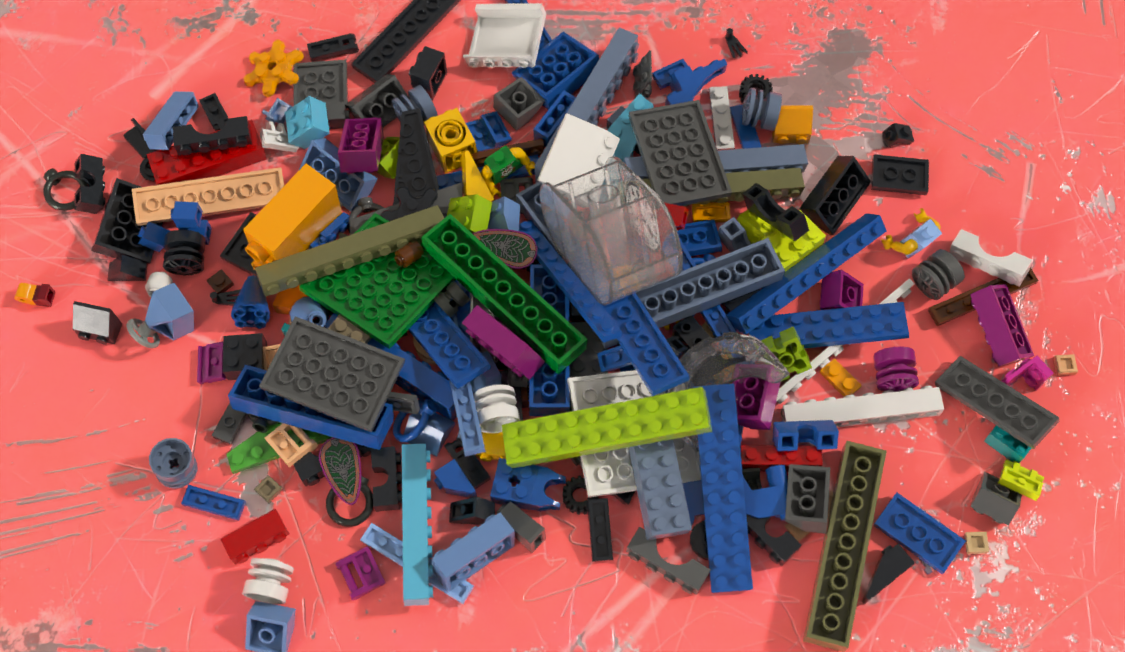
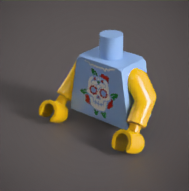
(918, 238)

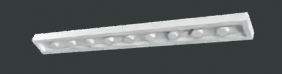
(822, 359)

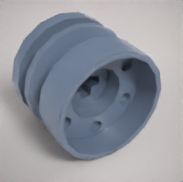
(418, 99)
(761, 109)
(172, 453)

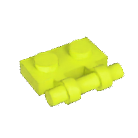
(1021, 479)

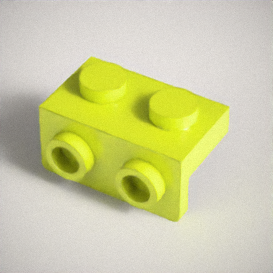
(755, 227)

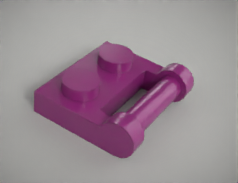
(366, 569)

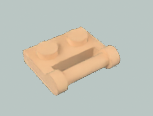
(285, 445)

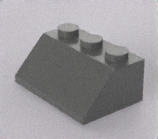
(377, 100)
(808, 497)

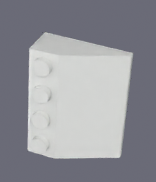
(577, 150)

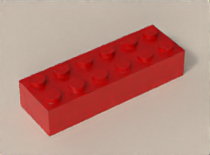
(173, 168)

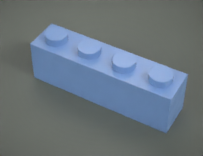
(174, 113)

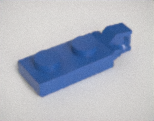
(330, 233)

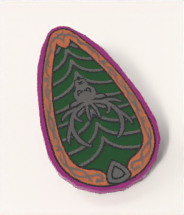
(511, 246)
(342, 468)

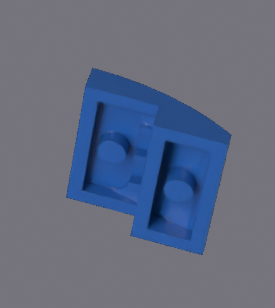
(489, 132)

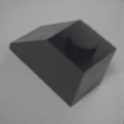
(471, 511)

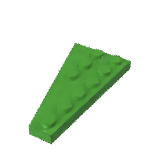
(257, 450)

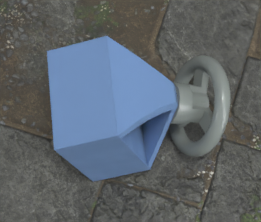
(166, 314)

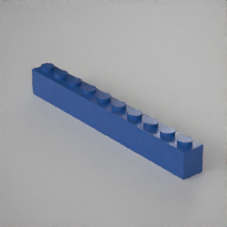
(806, 273)

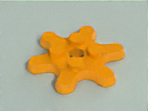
(280, 73)

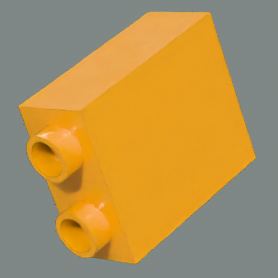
(292, 217)

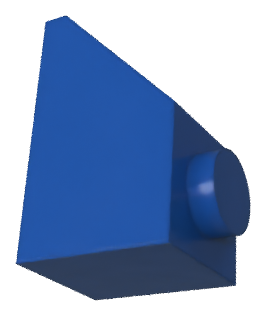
(453, 480)

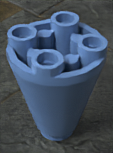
(307, 309)

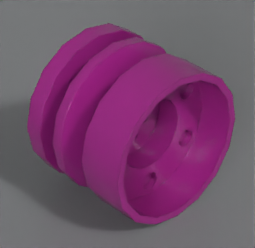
(896, 369)

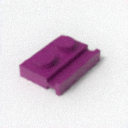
(210, 363)

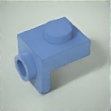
(277, 111)

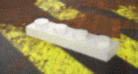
(721, 118)

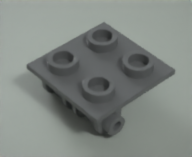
(643, 76)

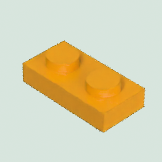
(712, 211)
(840, 378)

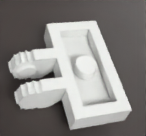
(276, 139)

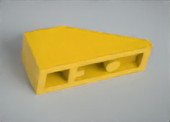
(472, 179)

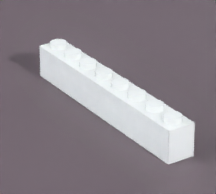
(868, 408)

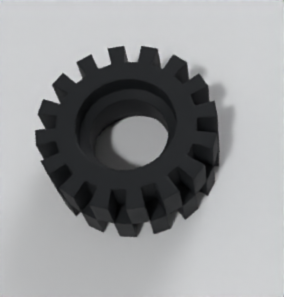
(757, 82)
(570, 502)

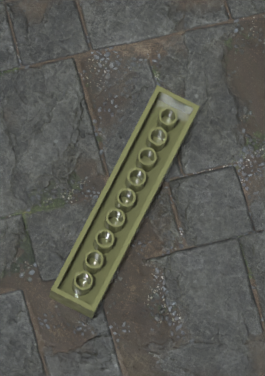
(845, 547)

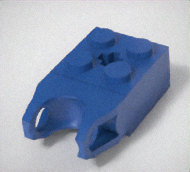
(531, 486)

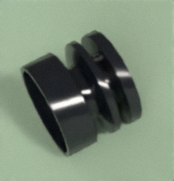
(184, 252)

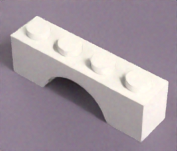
(1009, 268)

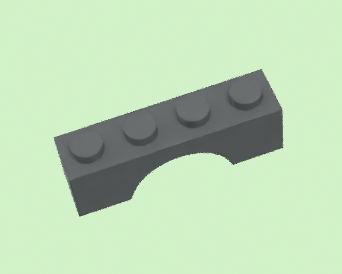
(688, 575)

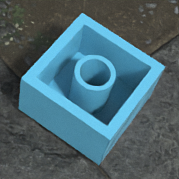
(306, 122)

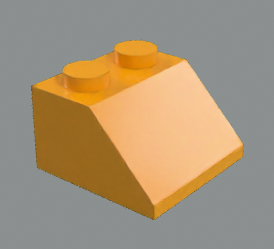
(793, 124)

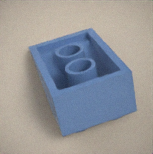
(504, 214)

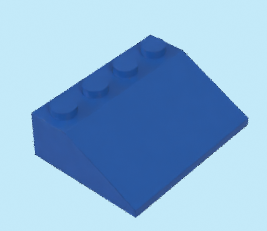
(559, 67)

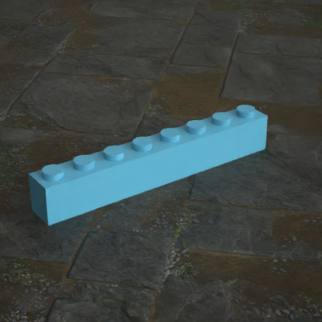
(415, 525)

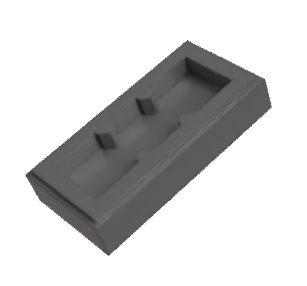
(229, 425)

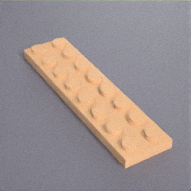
(213, 195)

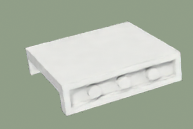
(506, 35)

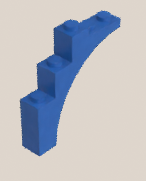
(690, 82)

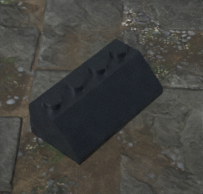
(836, 194)

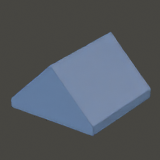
(434, 433)

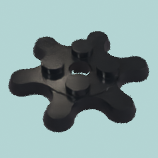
(411, 205)

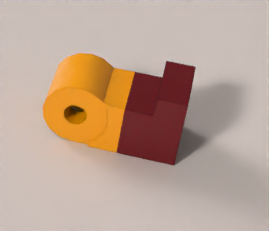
(35, 294)

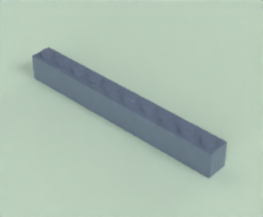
(746, 159)

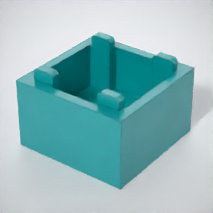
(1007, 445)

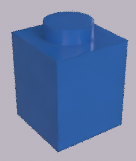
(152, 236)

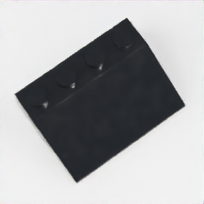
(118, 226)

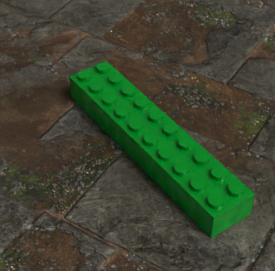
(504, 293)

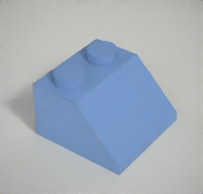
(269, 627)

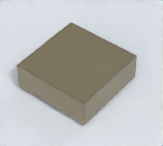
(268, 489)

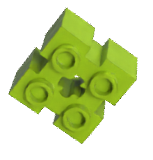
(789, 351)

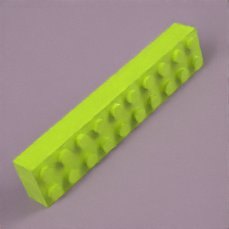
(607, 427)

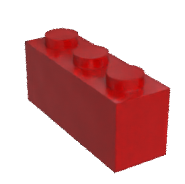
(255, 537)

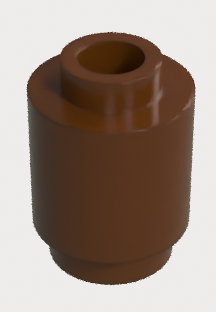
(408, 254)

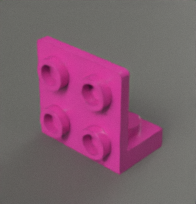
(1033, 370)

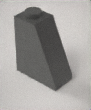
(526, 529)

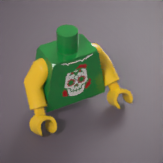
(503, 164)

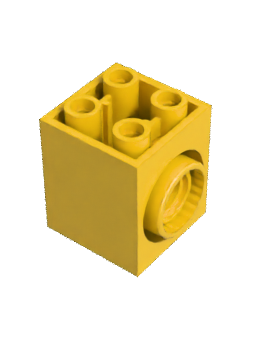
(448, 138)

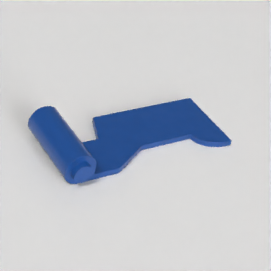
(758, 503)

